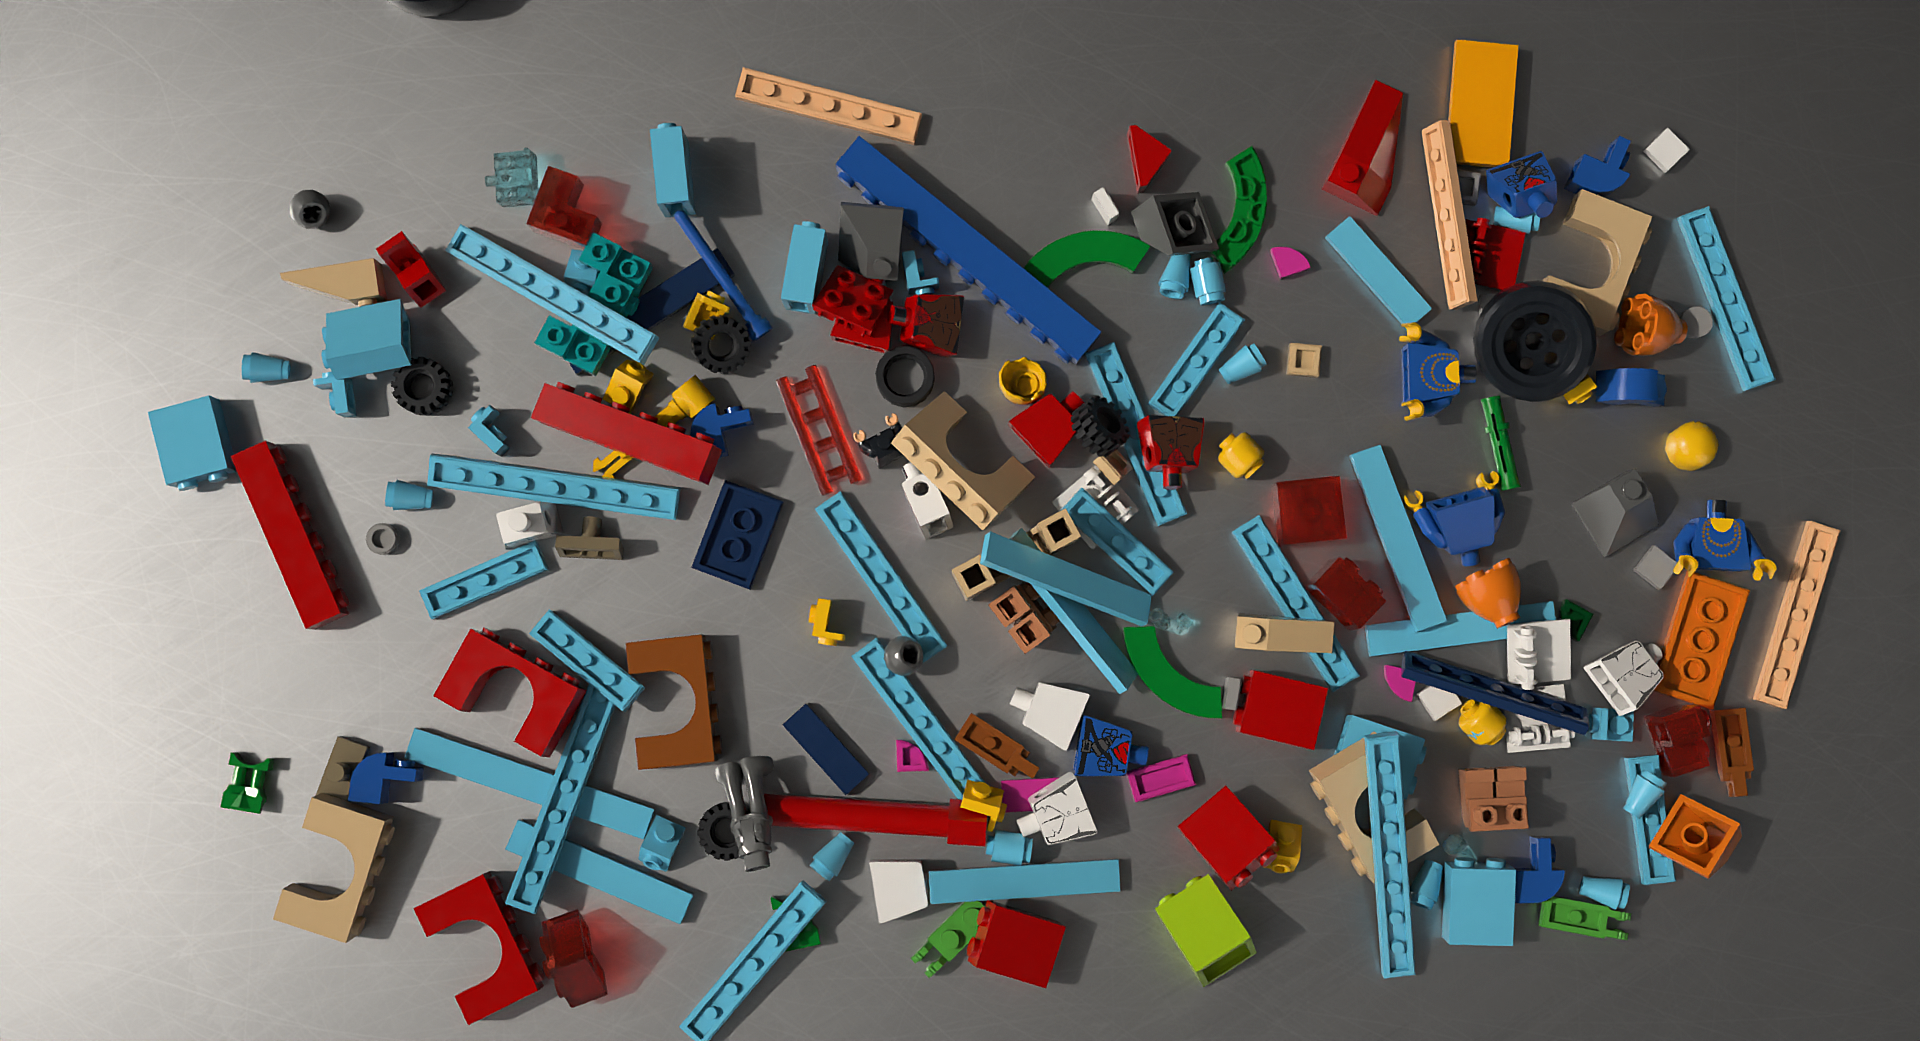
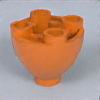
(1648, 326)
(1493, 593)

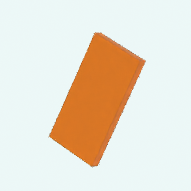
(1700, 639)

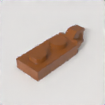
(995, 747)
(1732, 749)

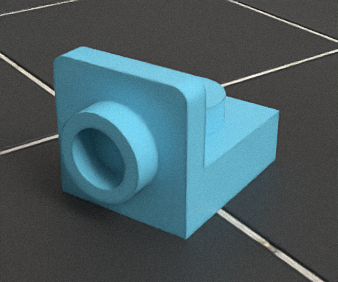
(913, 270)
(342, 397)
(491, 436)
(1608, 725)

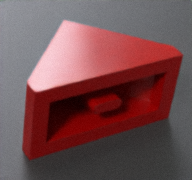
(1146, 155)

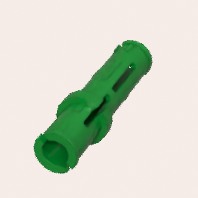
(1497, 428)

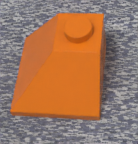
(1697, 837)

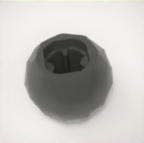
(309, 209)
(903, 655)

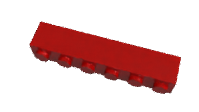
(627, 433)
(291, 535)

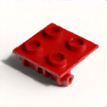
(1494, 253)
(852, 299)

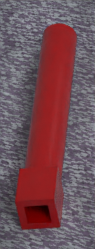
(872, 816)

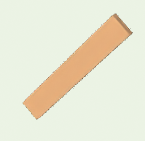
(828, 106)
(1449, 215)
(1796, 614)

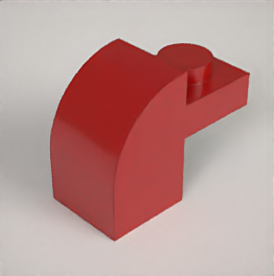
(411, 269)

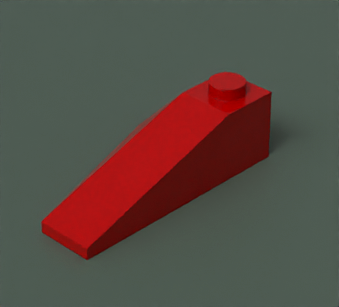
(1367, 158)

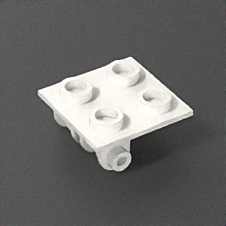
(1105, 493)
(1538, 652)
(1532, 735)

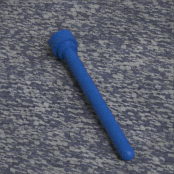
(755, 323)

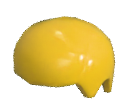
(1022, 381)
(1692, 446)

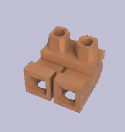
(1023, 611)
(1493, 798)

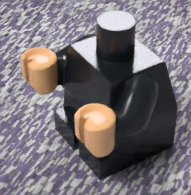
(880, 446)

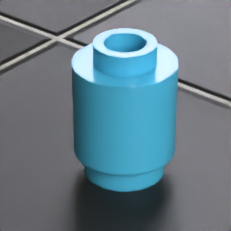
(1208, 281)
(1009, 847)

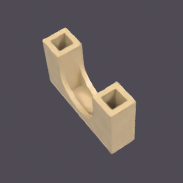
(1622, 233)
(977, 495)
(1048, 535)
(1341, 783)
(364, 835)

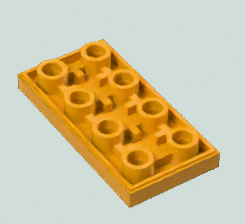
(1482, 102)

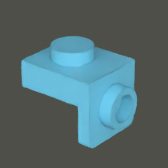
(578, 274)
(660, 844)

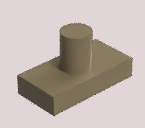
(590, 543)
(340, 766)

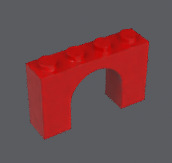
(554, 695)
(482, 901)

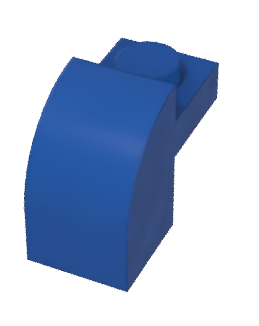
(1601, 176)
(1630, 387)
(712, 424)
(374, 774)
(1540, 880)

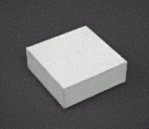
(1666, 150)
(1105, 205)
(1438, 701)

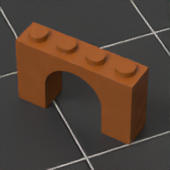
(697, 740)

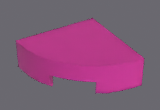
(1288, 261)
(1401, 687)
(910, 757)

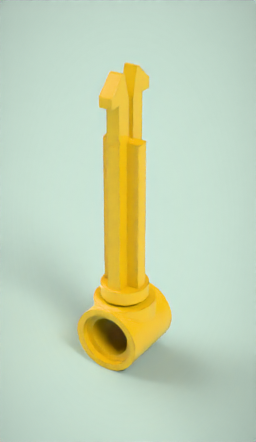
(687, 400)

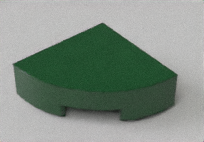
(1578, 618)

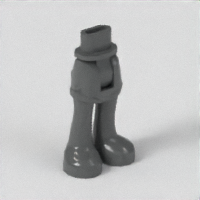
(750, 830)

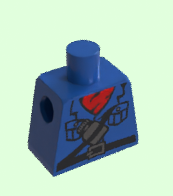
(1524, 186)
(1105, 749)

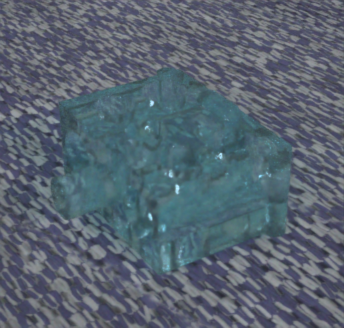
(523, 181)

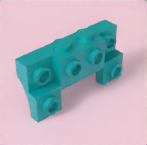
(616, 287)

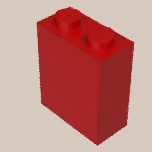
(1280, 709)
(1229, 838)
(1015, 943)

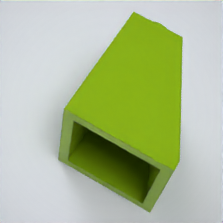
(1205, 929)

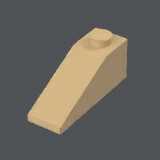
(351, 282)
(1283, 634)

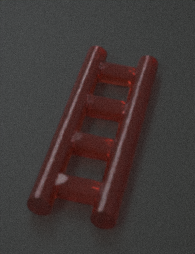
(800, 422)

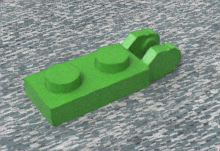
(1581, 918)
(951, 936)

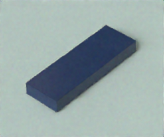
(825, 749)

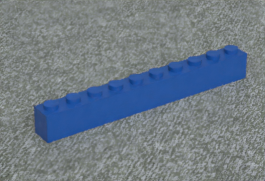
(969, 252)

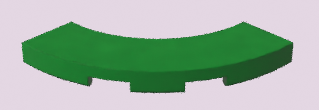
(1248, 212)
(1084, 248)
(1165, 680)

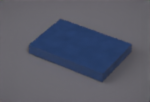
(737, 534)

